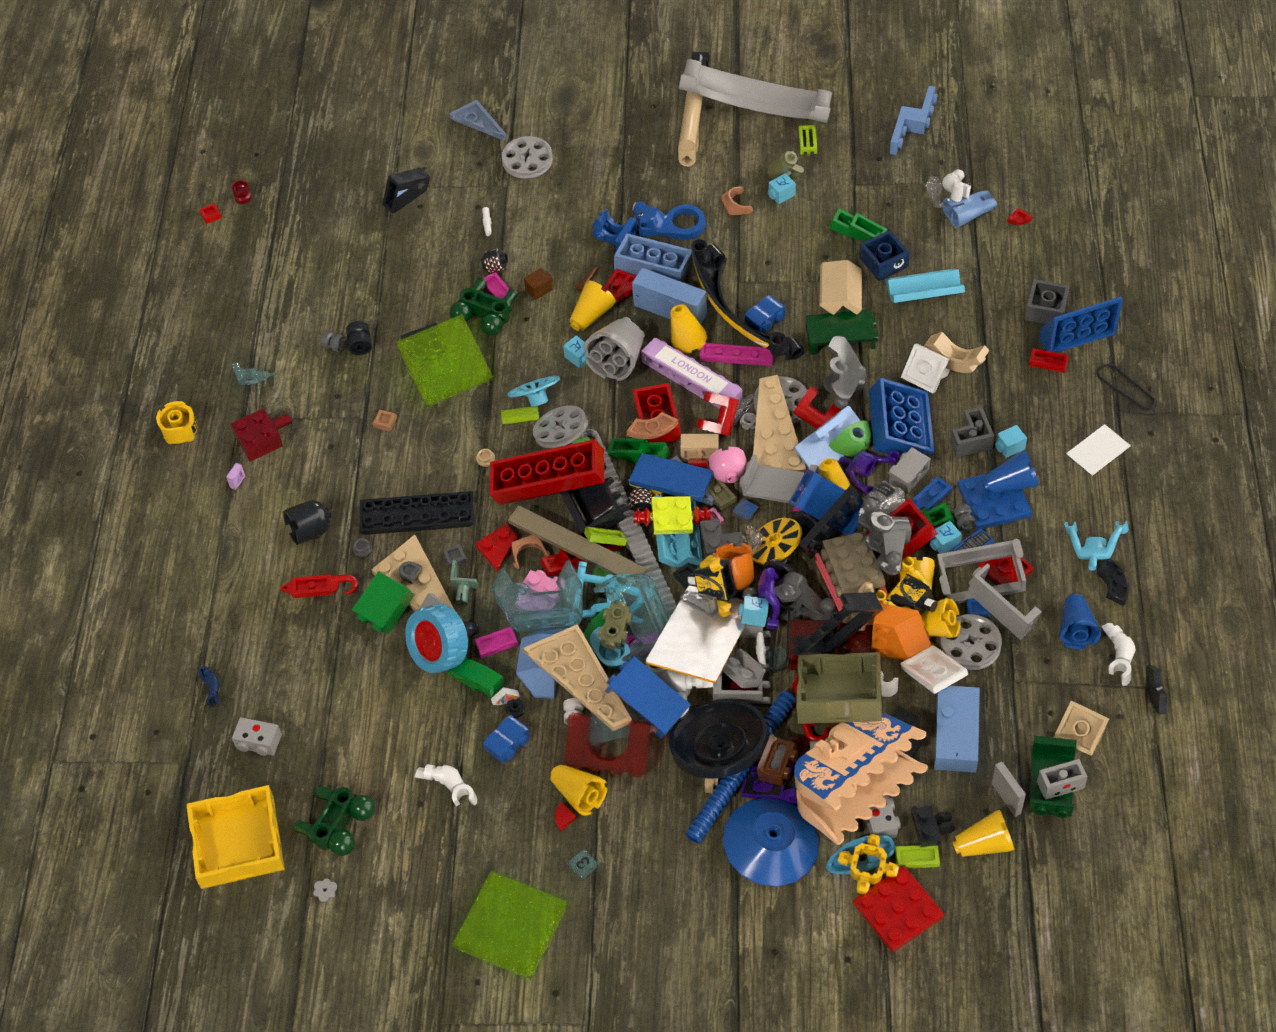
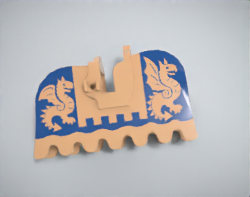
(854, 772)

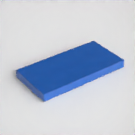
(671, 477)

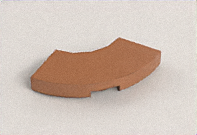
(653, 427)

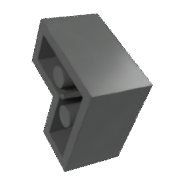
(974, 435)
(713, 538)

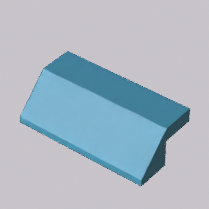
(924, 285)
(680, 548)

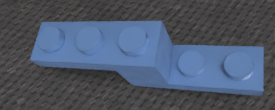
(913, 120)

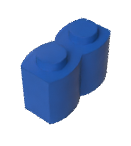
(765, 314)
(506, 739)

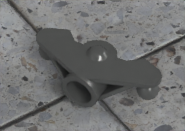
(847, 372)
(886, 535)
(799, 598)

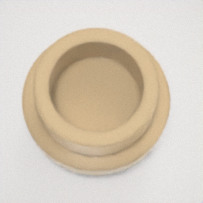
(484, 457)

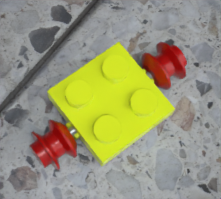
(671, 515)

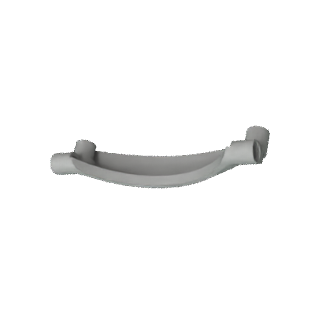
(755, 94)

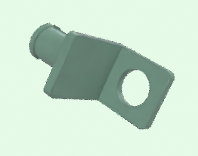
(463, 585)

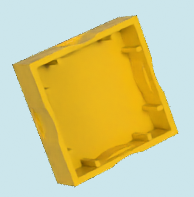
(235, 837)

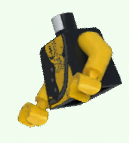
(715, 579)
(911, 591)

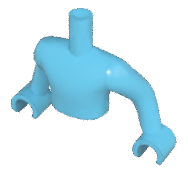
(1095, 547)

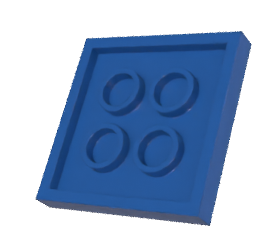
(993, 508)

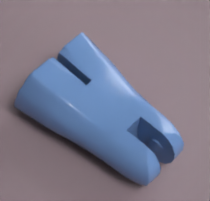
(968, 208)

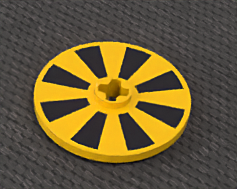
(778, 540)

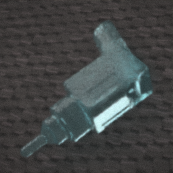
(250, 376)

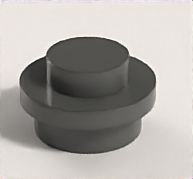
(362, 547)

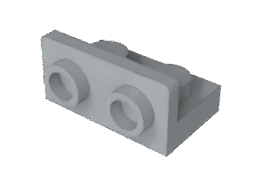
(744, 670)

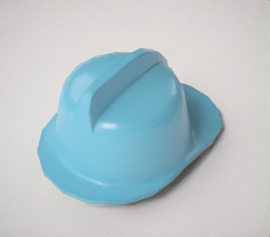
(608, 657)

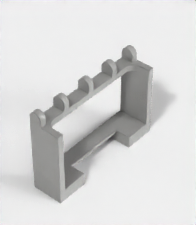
(749, 631)

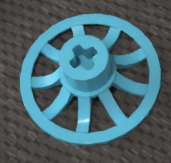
(535, 396)

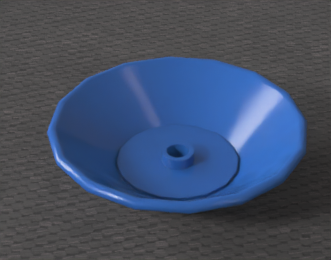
(768, 858)

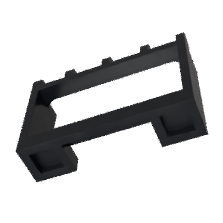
(606, 521)
(827, 636)

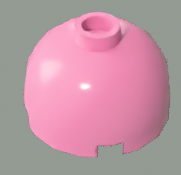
(728, 464)

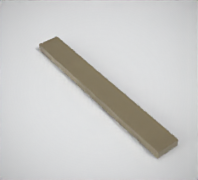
(573, 543)

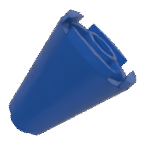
(1011, 475)
(1078, 623)

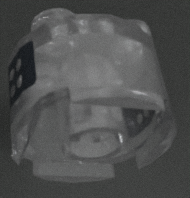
(887, 497)

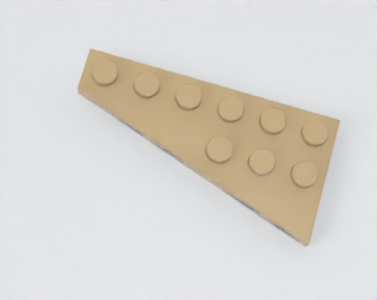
(774, 429)
(426, 581)
(576, 668)

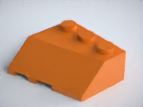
(899, 633)

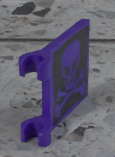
(756, 788)

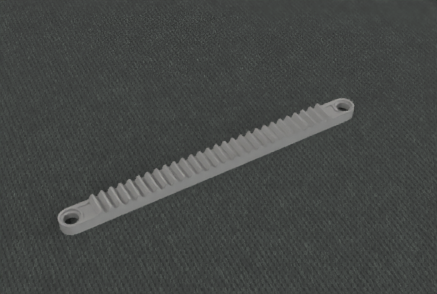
(636, 541)

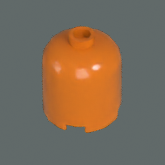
(741, 563)

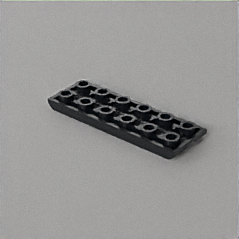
(416, 513)

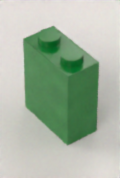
(382, 603)

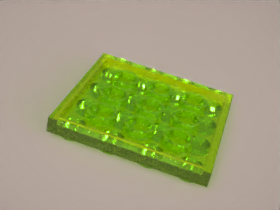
(444, 360)
(510, 925)

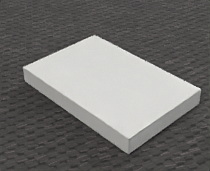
(934, 669)

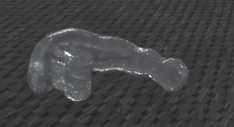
(934, 191)
(753, 537)

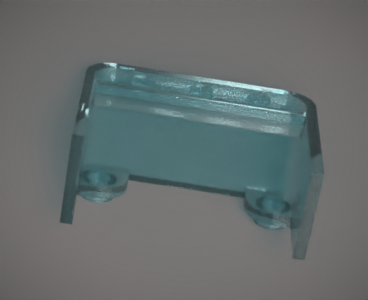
(646, 605)
(540, 610)

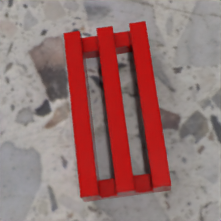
(1048, 362)

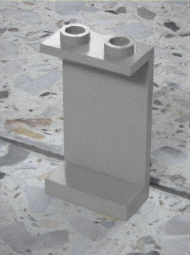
(770, 482)
(999, 606)

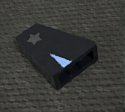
(404, 188)

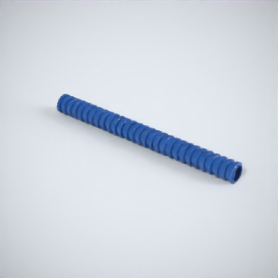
(728, 785)

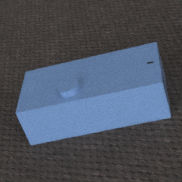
(653, 255)
(661, 294)
(957, 729)

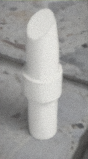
(486, 221)
(761, 649)

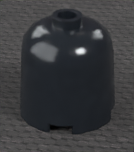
(307, 520)

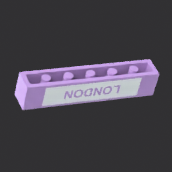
(687, 371)

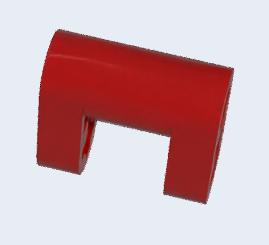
(812, 415)
(725, 417)

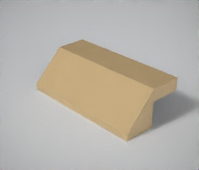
(840, 286)

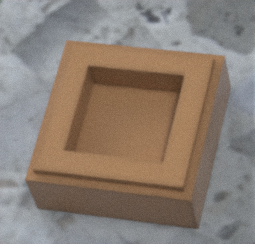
(384, 420)

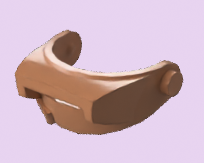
(732, 207)
(530, 541)

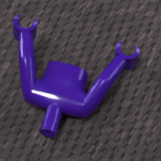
(863, 465)
(766, 590)

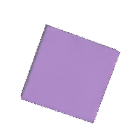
(235, 476)

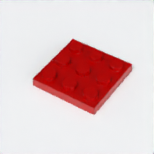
(898, 909)

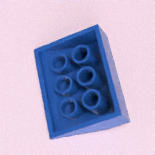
(1081, 326)
(900, 418)

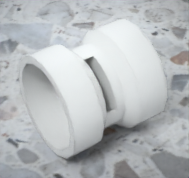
(572, 705)

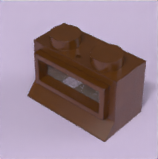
(777, 761)

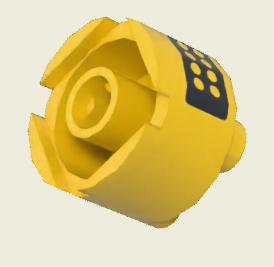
(177, 423)

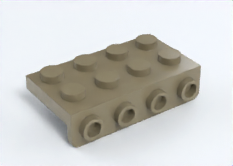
(851, 563)

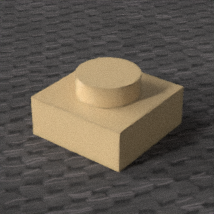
(709, 784)

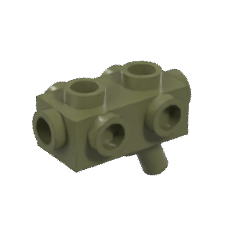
(616, 618)

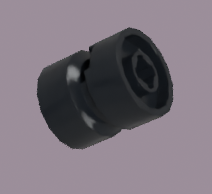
(358, 338)

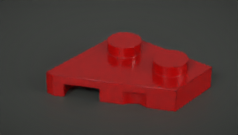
(620, 284)
(497, 545)

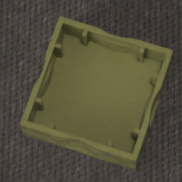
(839, 688)

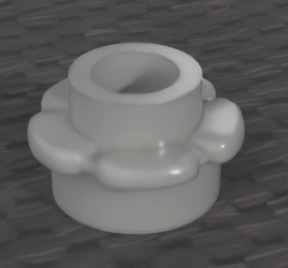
(748, 417)

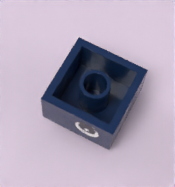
(884, 255)

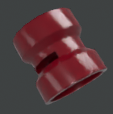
(241, 192)

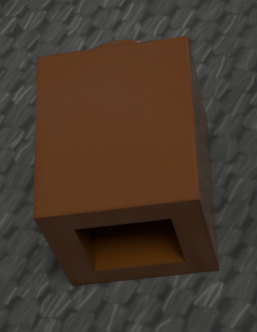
(538, 283)

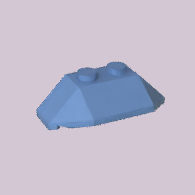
(533, 676)

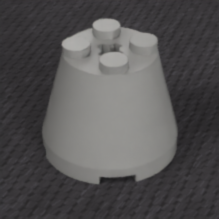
(614, 349)

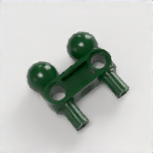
(491, 309)
(335, 818)

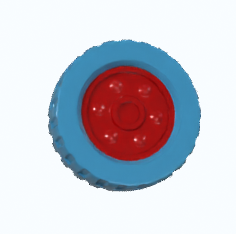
(438, 637)

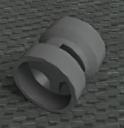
(333, 341)
(964, 519)

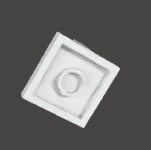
(925, 368)

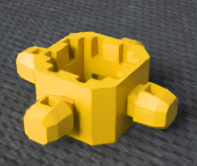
(863, 878)

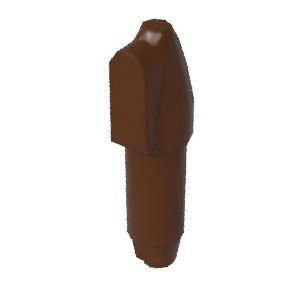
(580, 285)

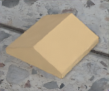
(1082, 725)

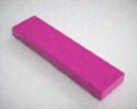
(736, 354)

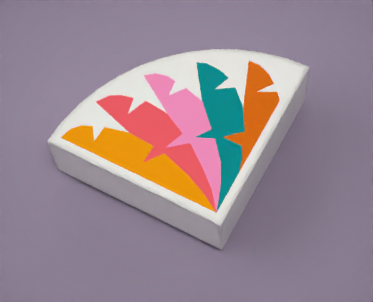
(504, 696)

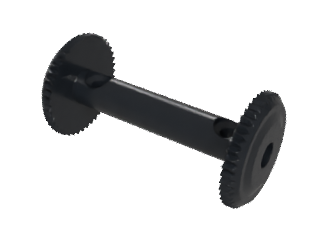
(806, 523)

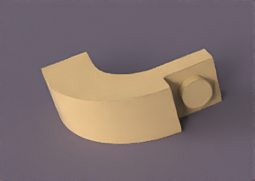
(960, 359)

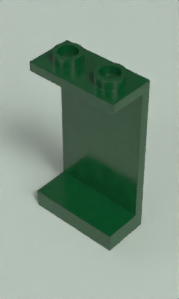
(852, 326)
(1045, 754)

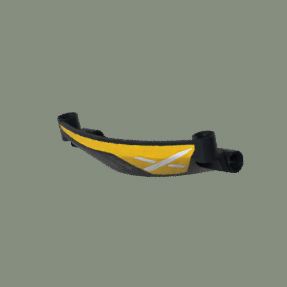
(709, 266)

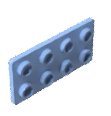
(816, 446)

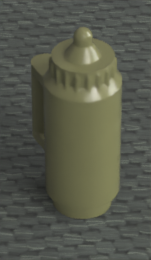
(783, 165)

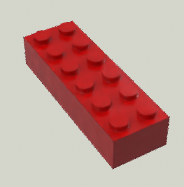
(547, 472)

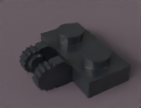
(926, 825)

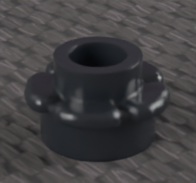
(518, 712)

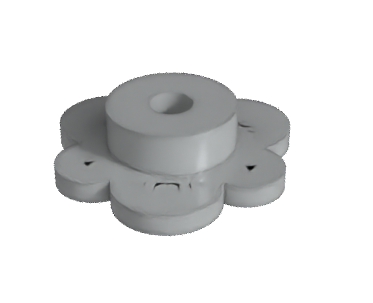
(321, 886)

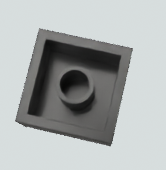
(1046, 301)

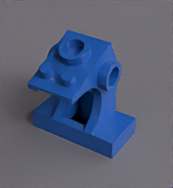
(606, 224)

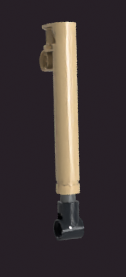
(689, 132)

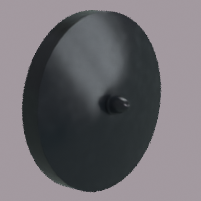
(718, 738)

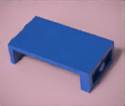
(817, 495)
(648, 695)

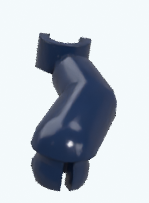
(212, 683)

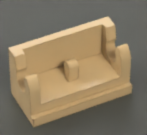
(698, 446)

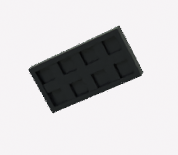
(830, 522)

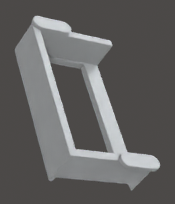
(980, 554)

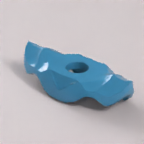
(869, 863)

